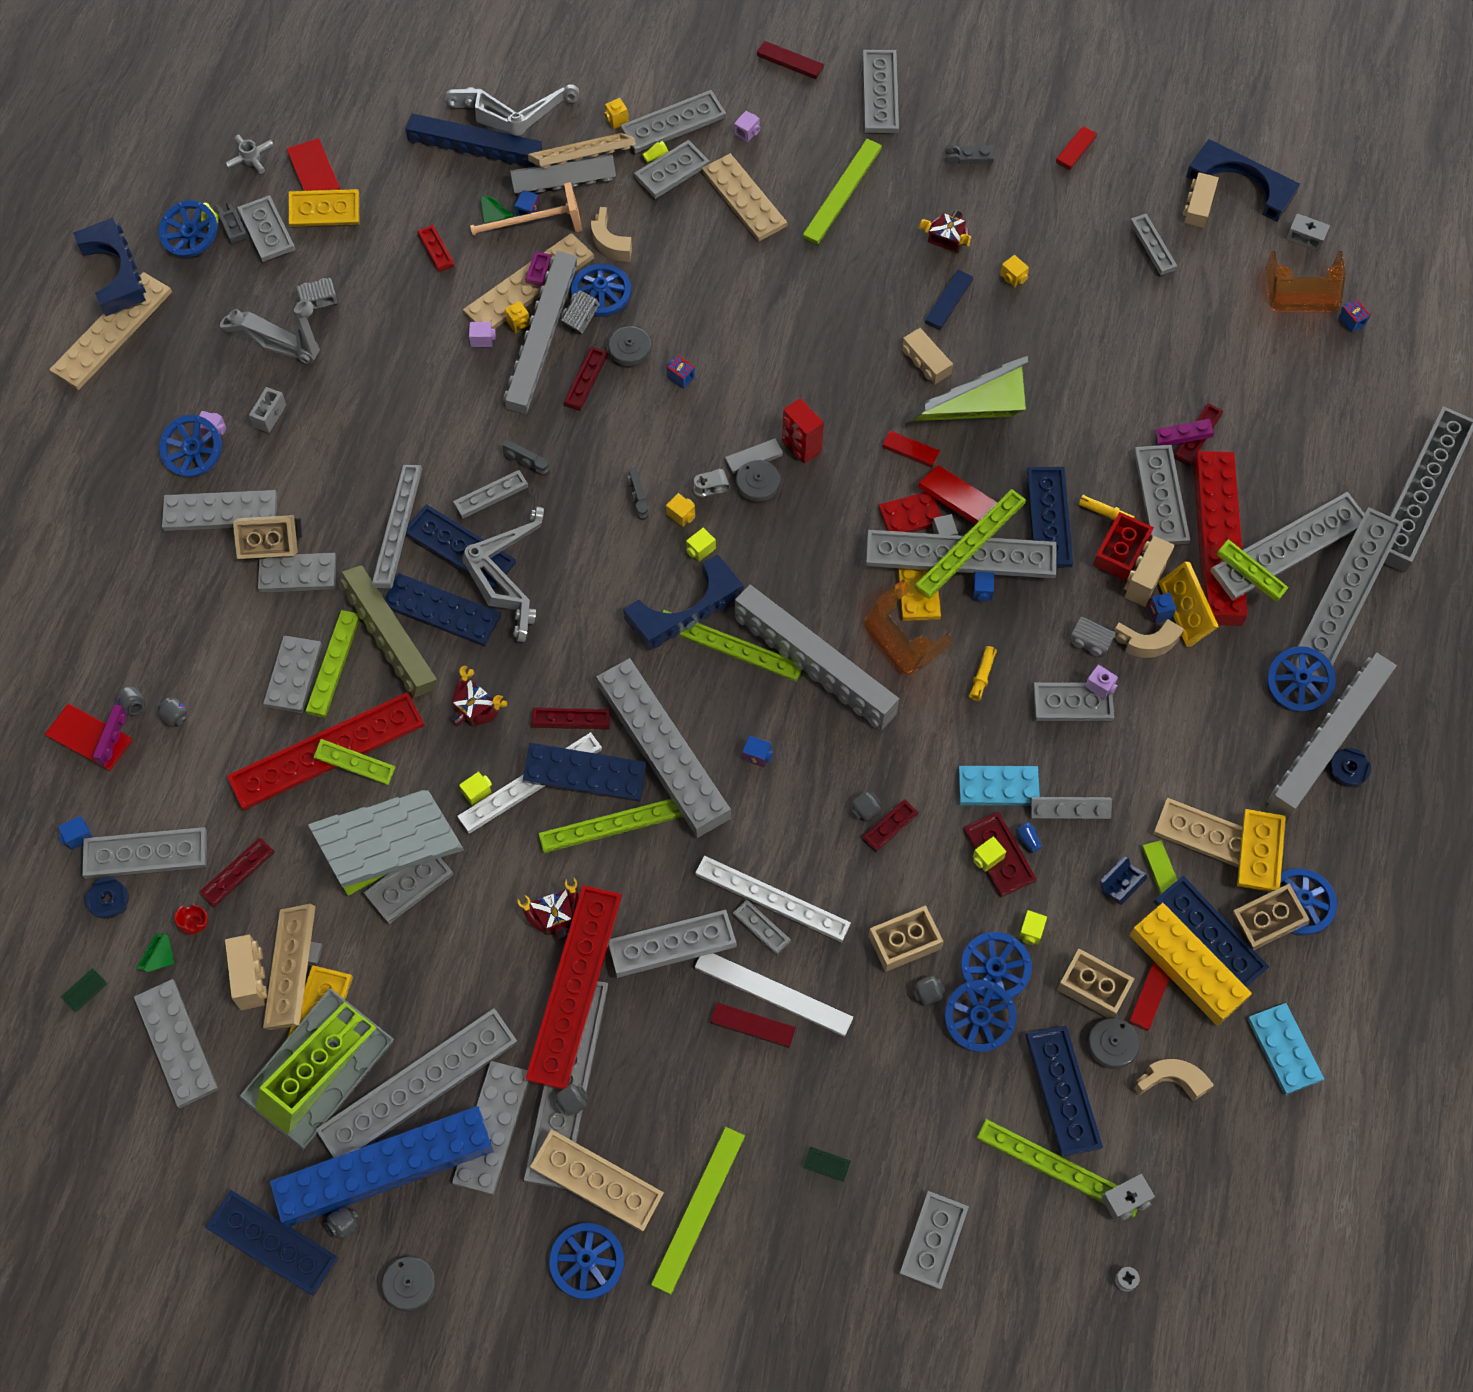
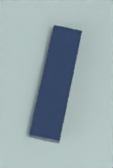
(949, 299)

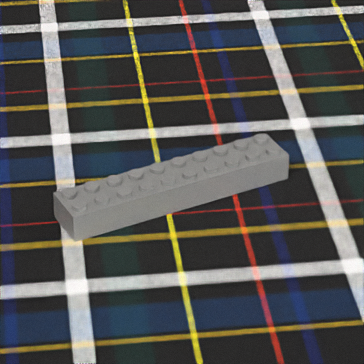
(1427, 484)
(816, 658)
(1329, 736)
(664, 748)

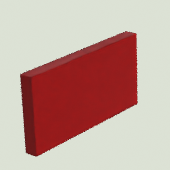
(313, 166)
(957, 494)
(82, 734)

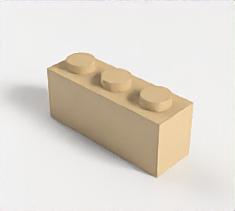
(1200, 199)
(927, 356)

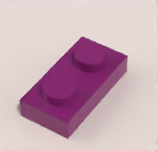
(538, 268)

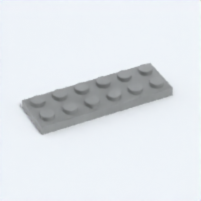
(880, 91)
(674, 120)
(1162, 493)
(215, 509)
(144, 852)
(672, 943)
(176, 1043)
(500, 1107)

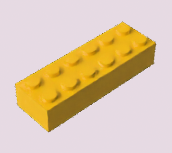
(1190, 964)

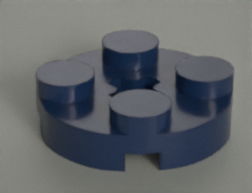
(1342, 774)
(109, 909)

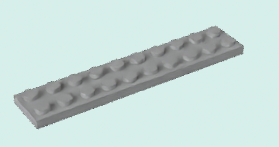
(1294, 542)
(996, 556)
(1349, 588)
(417, 1085)
(549, 1116)

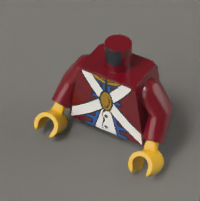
(947, 231)
(473, 703)
(552, 912)

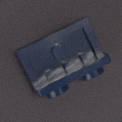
(1122, 881)

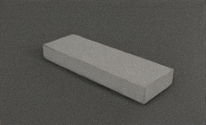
(766, 451)
(761, 927)

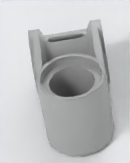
(712, 483)

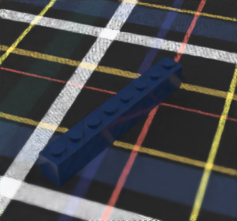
(471, 139)

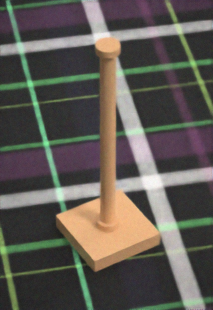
(570, 208)

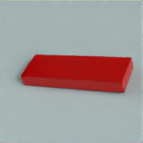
(1076, 147)
(435, 248)
(911, 449)

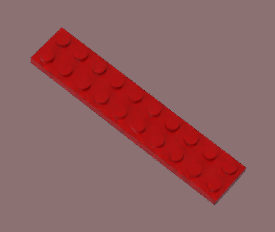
(297, 763)
(574, 988)

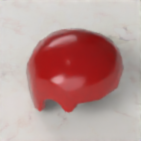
(191, 919)

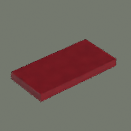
(1012, 871)

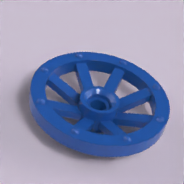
(189, 229)
(601, 287)
(188, 444)
(1297, 682)
(1307, 905)
(998, 962)
(1009, 1027)
(555, 1257)

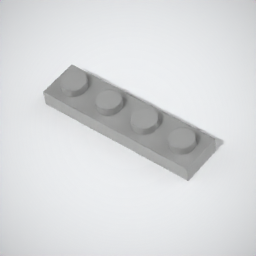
(1153, 244)
(490, 494)
(1071, 807)

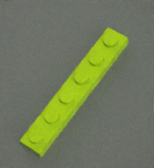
(333, 664)

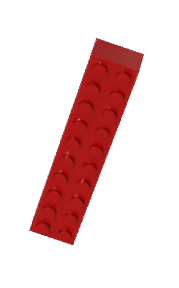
(1217, 522)

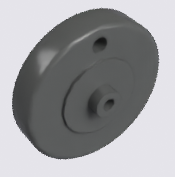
(629, 346)
(758, 480)
(1113, 1043)
(408, 1284)

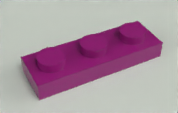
(1184, 432)
(110, 735)

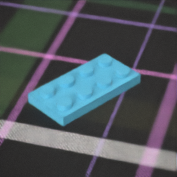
(998, 785)
(1285, 1049)

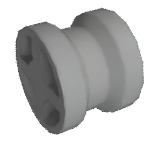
(1122, 1280)

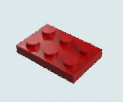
(910, 513)

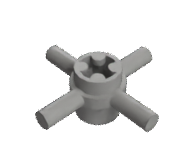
(249, 154)

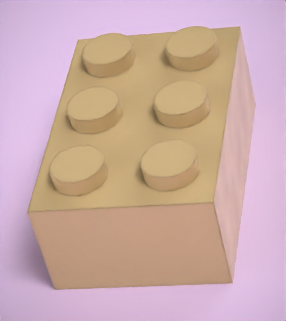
(265, 537)
(1148, 570)
(1271, 917)
(905, 938)
(246, 972)
(1095, 984)

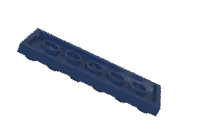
(1050, 510)
(450, 540)
(442, 609)
(584, 772)
(1212, 930)
(1063, 1091)
(272, 1243)

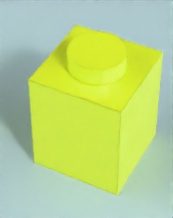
(700, 544)
(476, 788)
(988, 854)
(1032, 928)

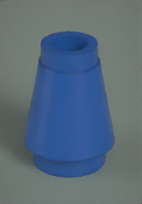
(1028, 836)

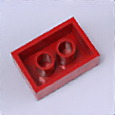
(802, 430)
(1122, 546)

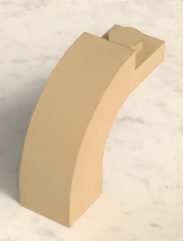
(610, 245)
(1149, 645)
(1176, 1071)

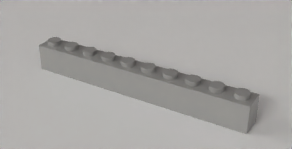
(541, 332)

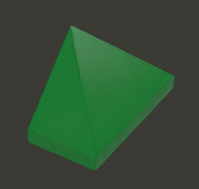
(493, 210)
(157, 954)

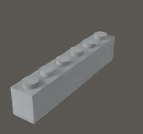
(578, 171)

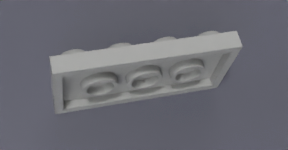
(671, 169)
(266, 228)
(297, 572)
(292, 674)
(1070, 703)
(406, 887)
(934, 1240)

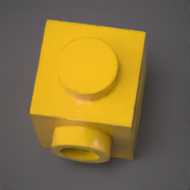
(616, 113)
(1014, 271)
(517, 316)
(681, 510)

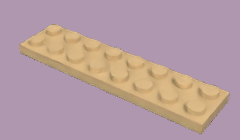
(514, 288)
(107, 336)

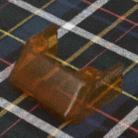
(1305, 293)
(905, 654)

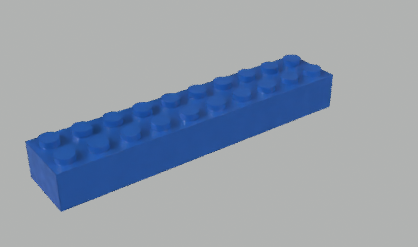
(381, 1167)

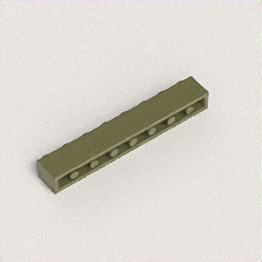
(387, 631)

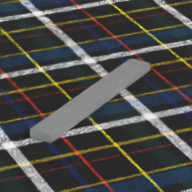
(397, 526)

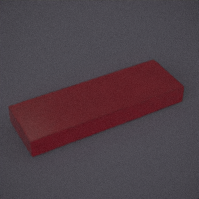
(890, 825)

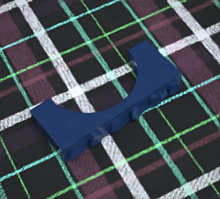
(1276, 187)
(125, 288)
(657, 627)

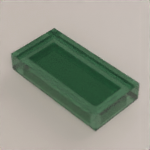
(84, 990)
(827, 1164)

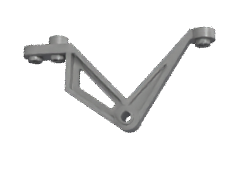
(512, 122)
(275, 338)
(479, 555)

